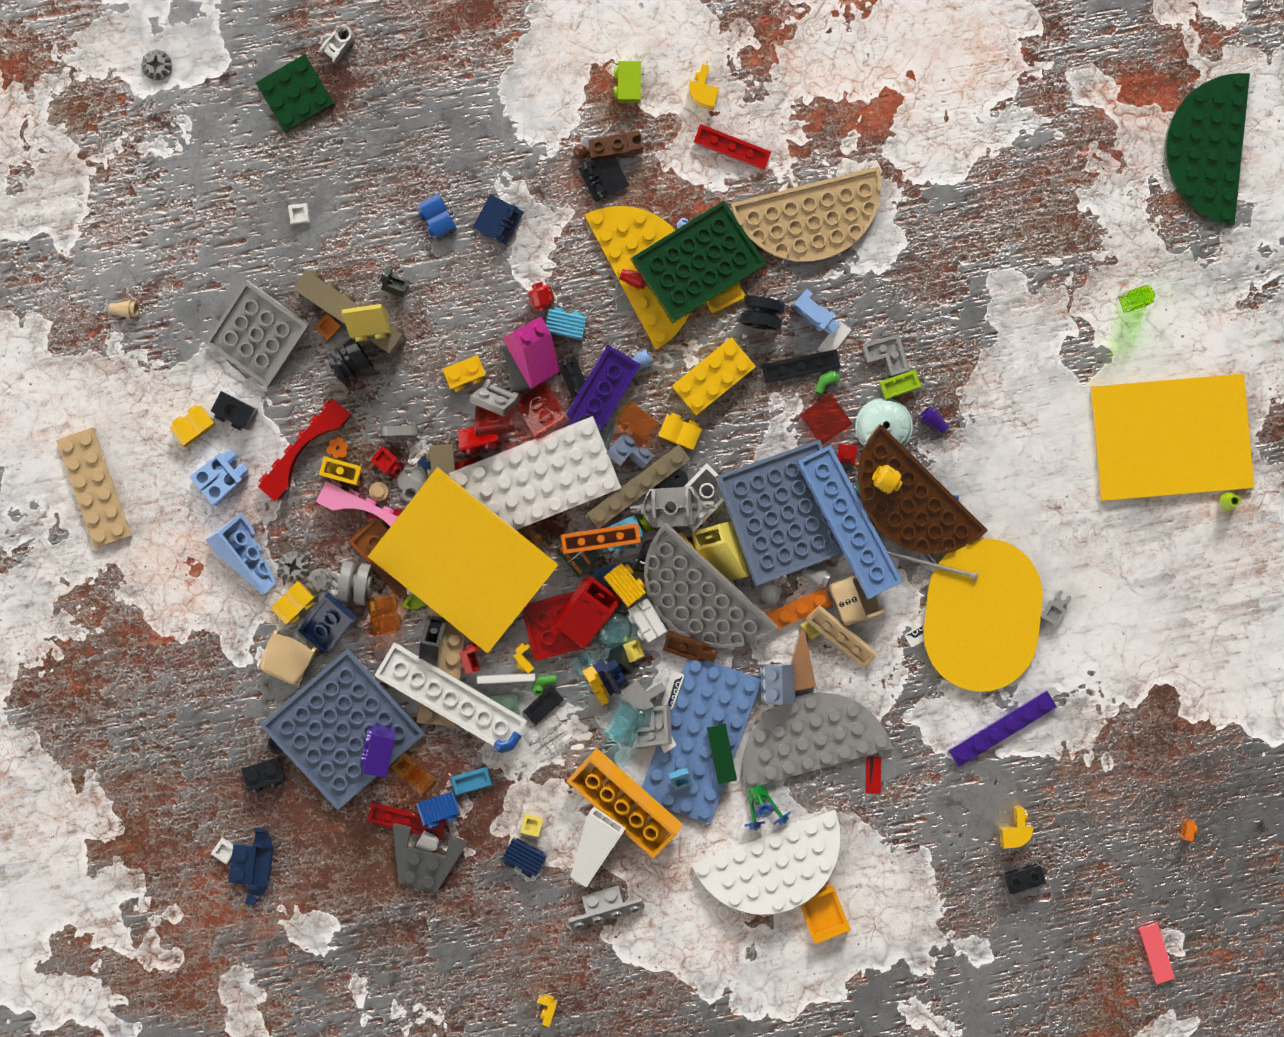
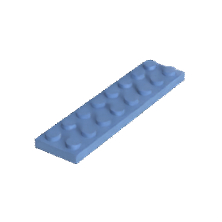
(849, 522)

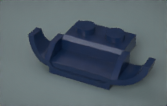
(253, 865)

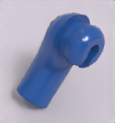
(509, 745)

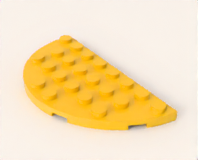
(622, 234)

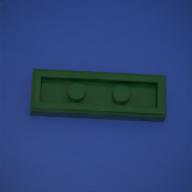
(721, 753)

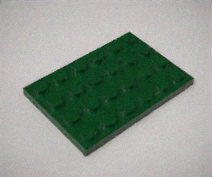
(698, 261)

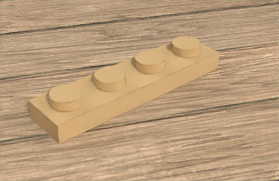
(841, 636)

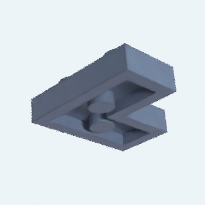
(627, 447)

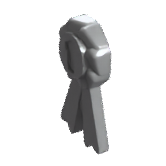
(320, 581)

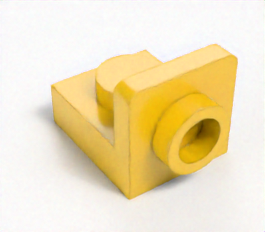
(547, 1013)

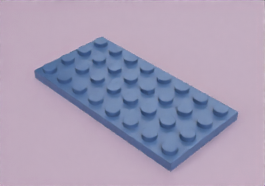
(706, 698)

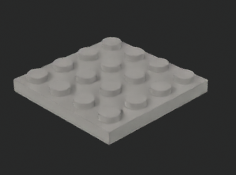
(257, 333)

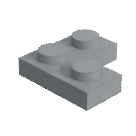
(891, 350)
(659, 731)

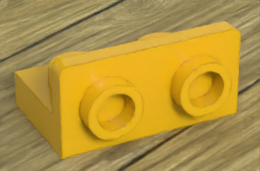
(464, 373)

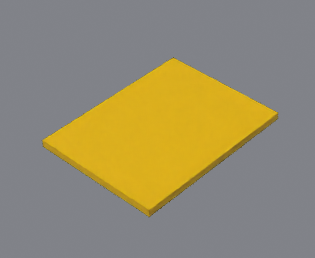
(1172, 437)
(462, 560)

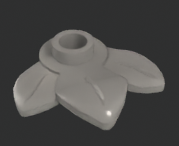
(411, 482)

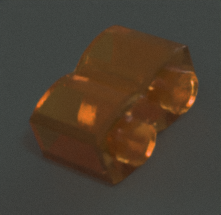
(384, 614)

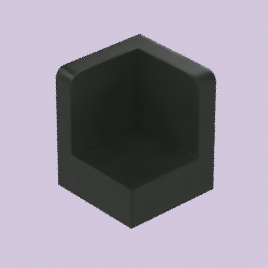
(621, 658)

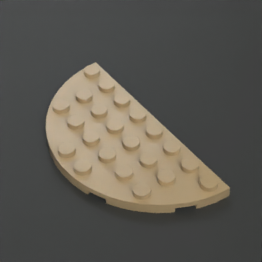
(814, 218)

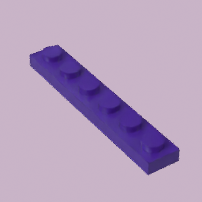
(1002, 728)

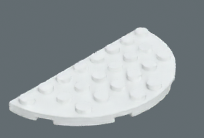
(775, 870)

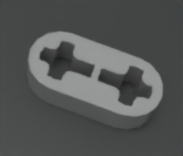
(405, 430)

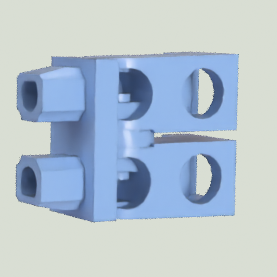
(815, 314)
(221, 469)

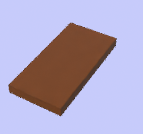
(365, 542)

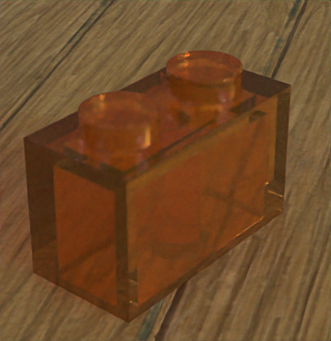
(636, 421)

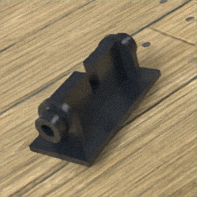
(572, 375)

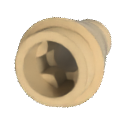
(125, 309)

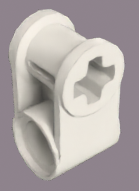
(337, 44)

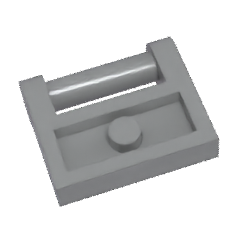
(491, 401)

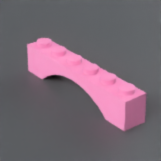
(337, 499)

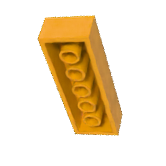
(625, 802)

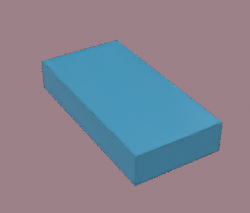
(471, 781)

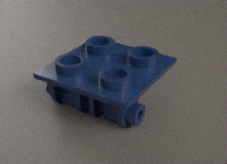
(498, 219)

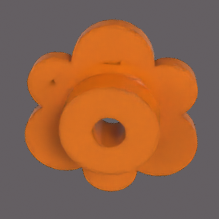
(333, 444)

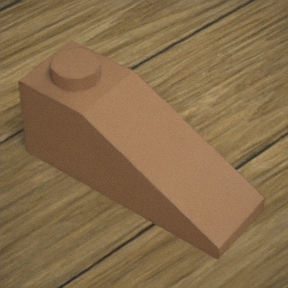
(802, 664)

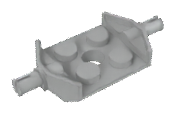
(687, 507)

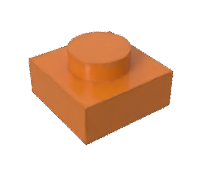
(327, 327)
(1189, 830)

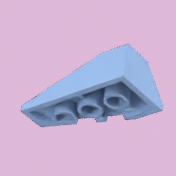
(238, 548)

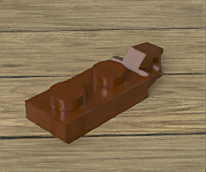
(688, 647)

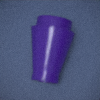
(933, 419)

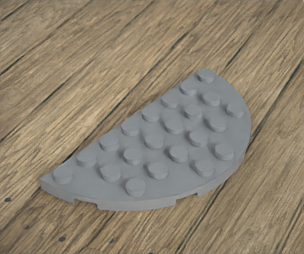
(697, 597)
(810, 736)

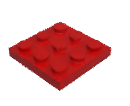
(540, 621)

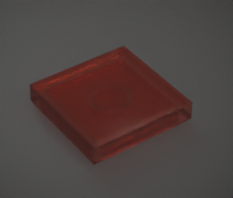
(826, 419)

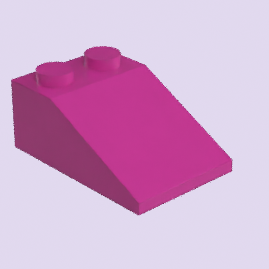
(533, 351)

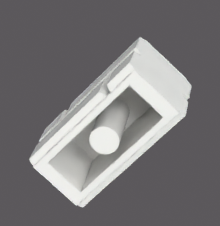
(647, 620)

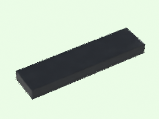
(801, 366)

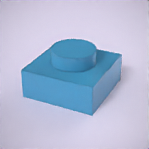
(680, 778)

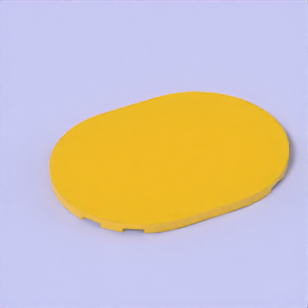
(983, 628)

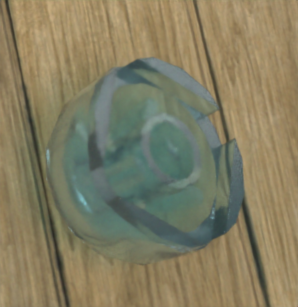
(615, 630)

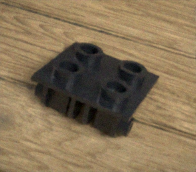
(603, 177)

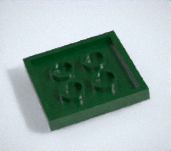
(295, 93)

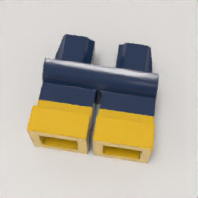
(602, 680)

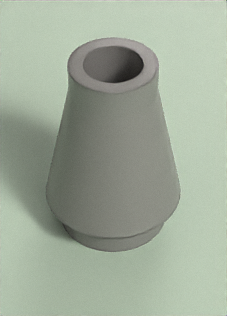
(816, 576)

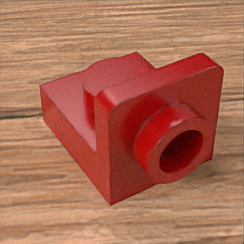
(387, 462)

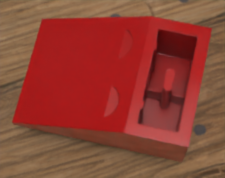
(471, 444)
(586, 611)

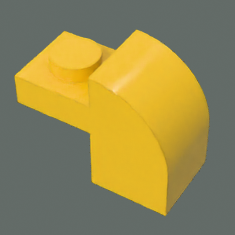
(700, 93)
(1018, 834)

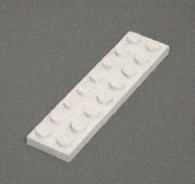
(448, 696)

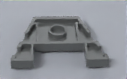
(421, 867)

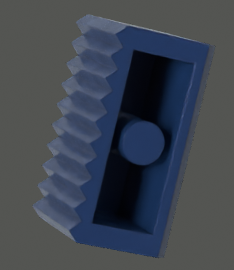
(524, 857)

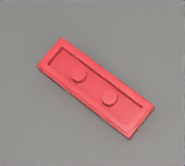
(1156, 953)

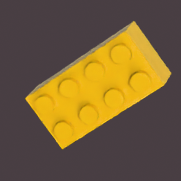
(713, 376)

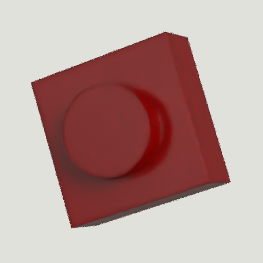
(847, 454)

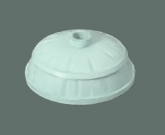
(882, 411)

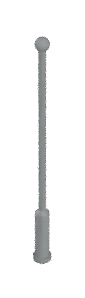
(974, 575)

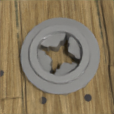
(161, 71)
(301, 562)

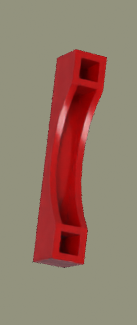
(279, 479)

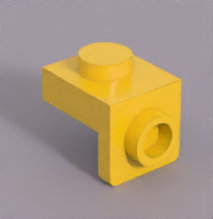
(523, 663)

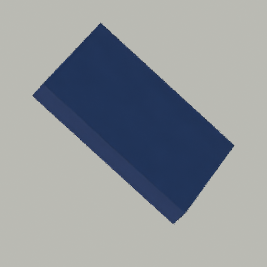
(327, 623)

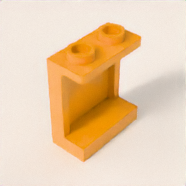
(825, 915)

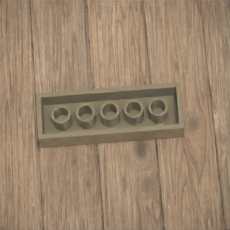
(332, 301)

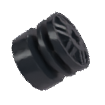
(350, 363)

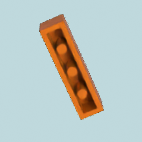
(600, 538)

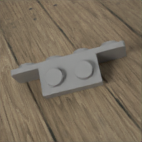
(604, 905)

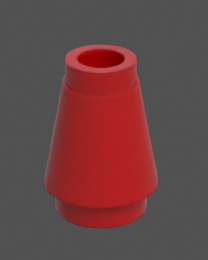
(632, 278)

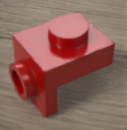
(468, 658)

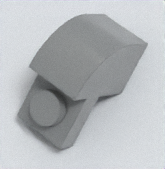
(639, 698)

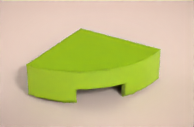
(412, 602)

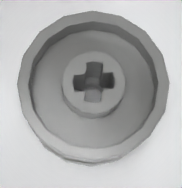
(354, 583)

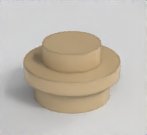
(378, 491)

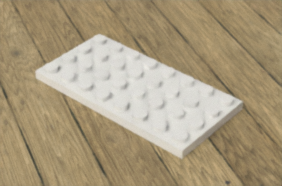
(542, 475)

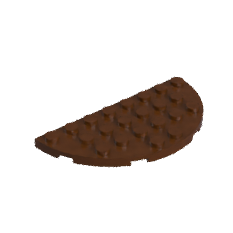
(919, 514)

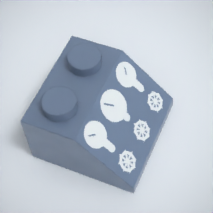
(777, 684)

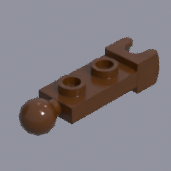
(610, 146)

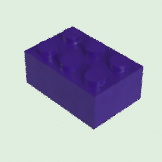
(377, 750)

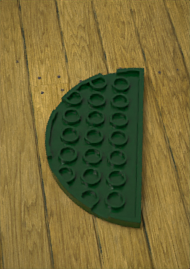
(1207, 146)

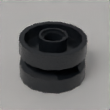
(762, 312)

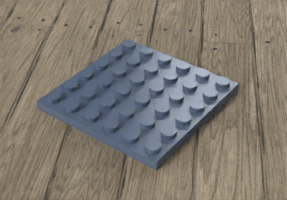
(777, 515)
(328, 724)

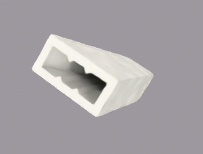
(596, 842)

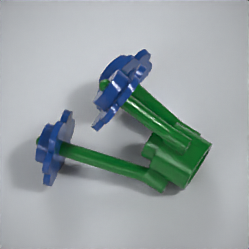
(758, 796)

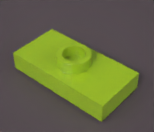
(900, 384)

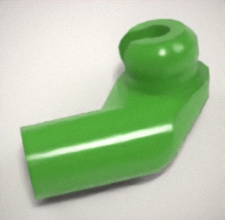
(825, 379)
(541, 683)

